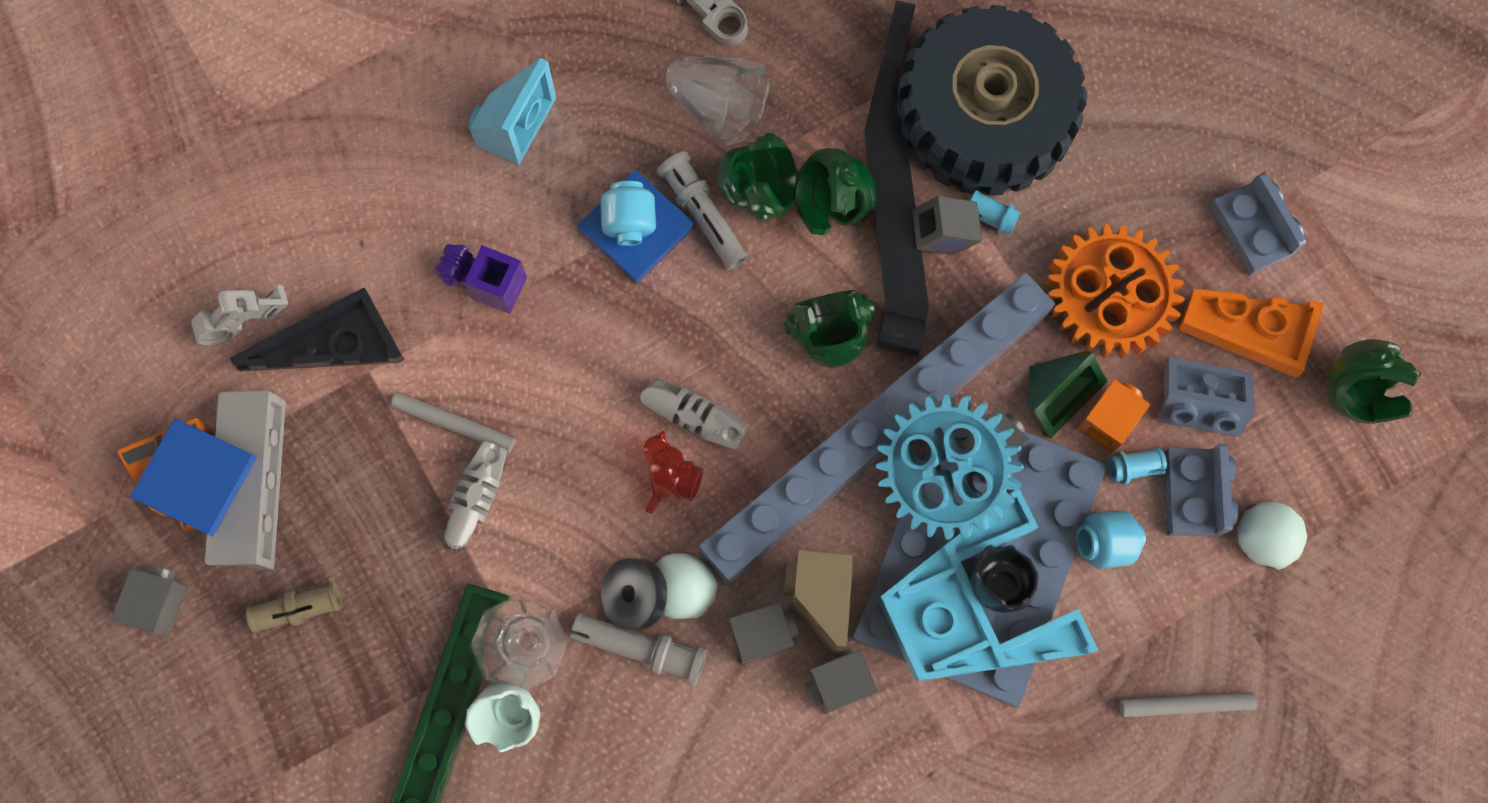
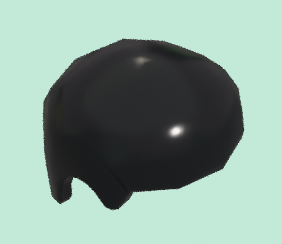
(1004, 579)

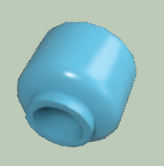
(628, 212)
(1110, 539)

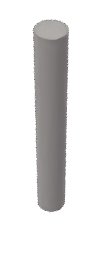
(451, 421)
(1187, 704)

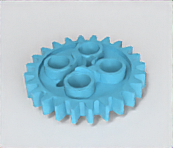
(988, 457)

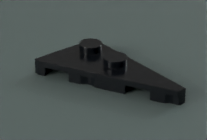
(335, 336)

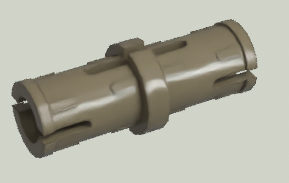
(293, 608)

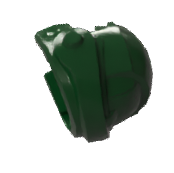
(759, 178)
(833, 188)
(831, 327)
(1364, 376)

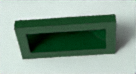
(1062, 389)

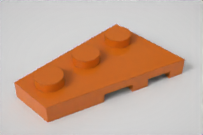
(1258, 329)

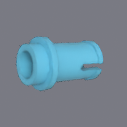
(996, 213)
(1124, 466)

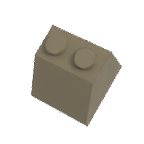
(822, 595)

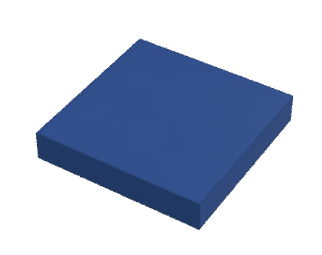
(640, 259)
(193, 477)

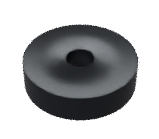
(649, 598)

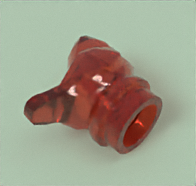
(670, 472)

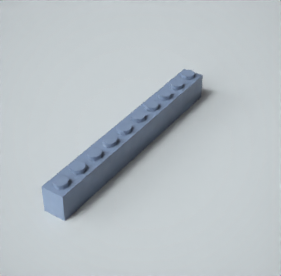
(855, 445)

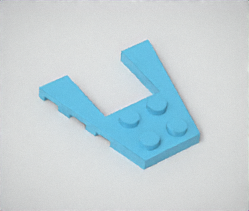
(944, 624)

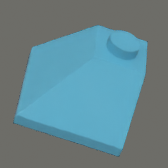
(514, 113)

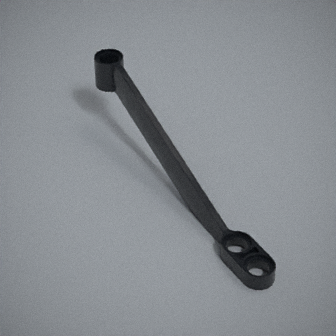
(889, 166)

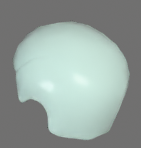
(1272, 534)
(689, 585)
(503, 717)

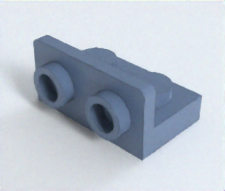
(1259, 224)
(1207, 397)
(1200, 491)

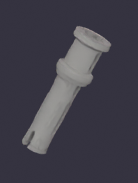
(693, 195)
(658, 653)

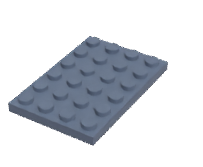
(1060, 495)

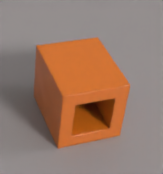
(1114, 415)

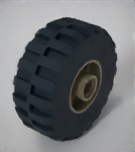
(990, 99)

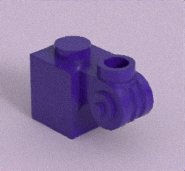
(489, 277)

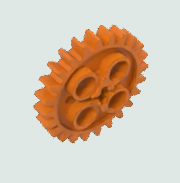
(1090, 262)

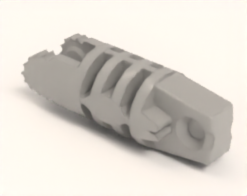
(694, 413)
(474, 494)

